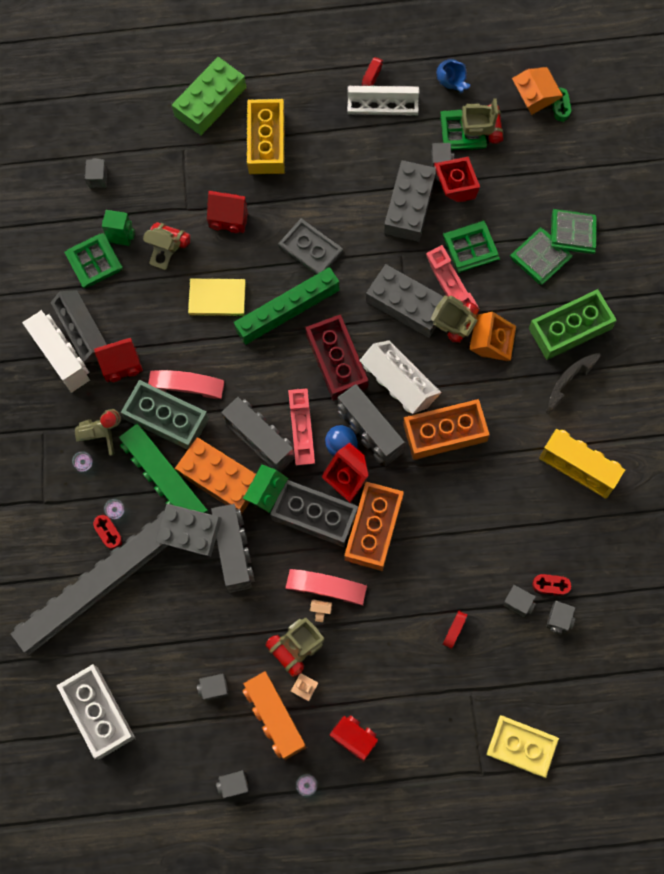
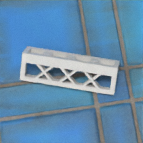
(383, 96)

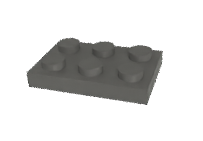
(188, 529)

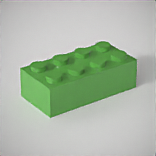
(209, 96)
(572, 324)

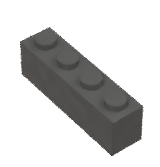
(78, 324)

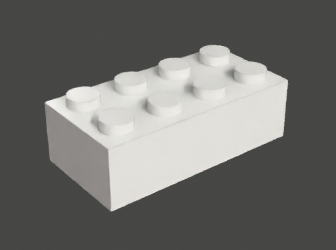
(57, 350)
(399, 377)
(95, 712)

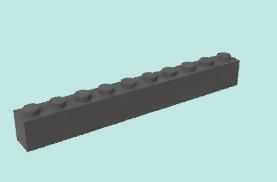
(89, 588)

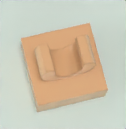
(320, 608)
(304, 687)

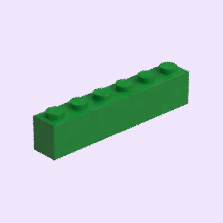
(287, 306)
(159, 470)

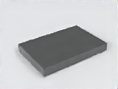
(310, 247)

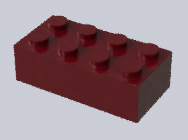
(336, 356)

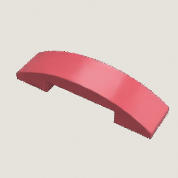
(447, 276)
(187, 382)
(301, 427)
(326, 586)

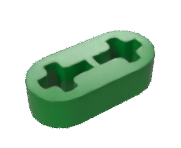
(564, 104)

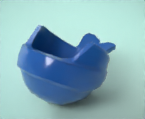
(452, 75)
(338, 438)

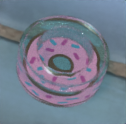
(82, 461)
(114, 508)
(306, 785)

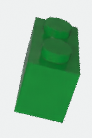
(118, 227)
(265, 488)

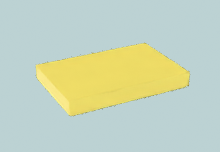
(217, 297)
(522, 746)

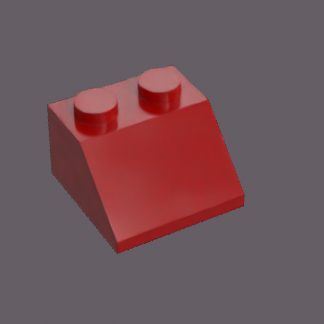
(458, 179)
(227, 212)
(118, 360)
(347, 471)
(354, 738)

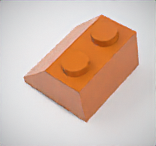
(537, 88)
(493, 337)

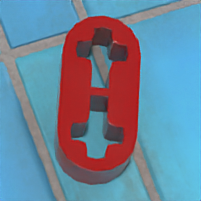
(372, 72)
(104, 534)
(551, 590)
(455, 629)

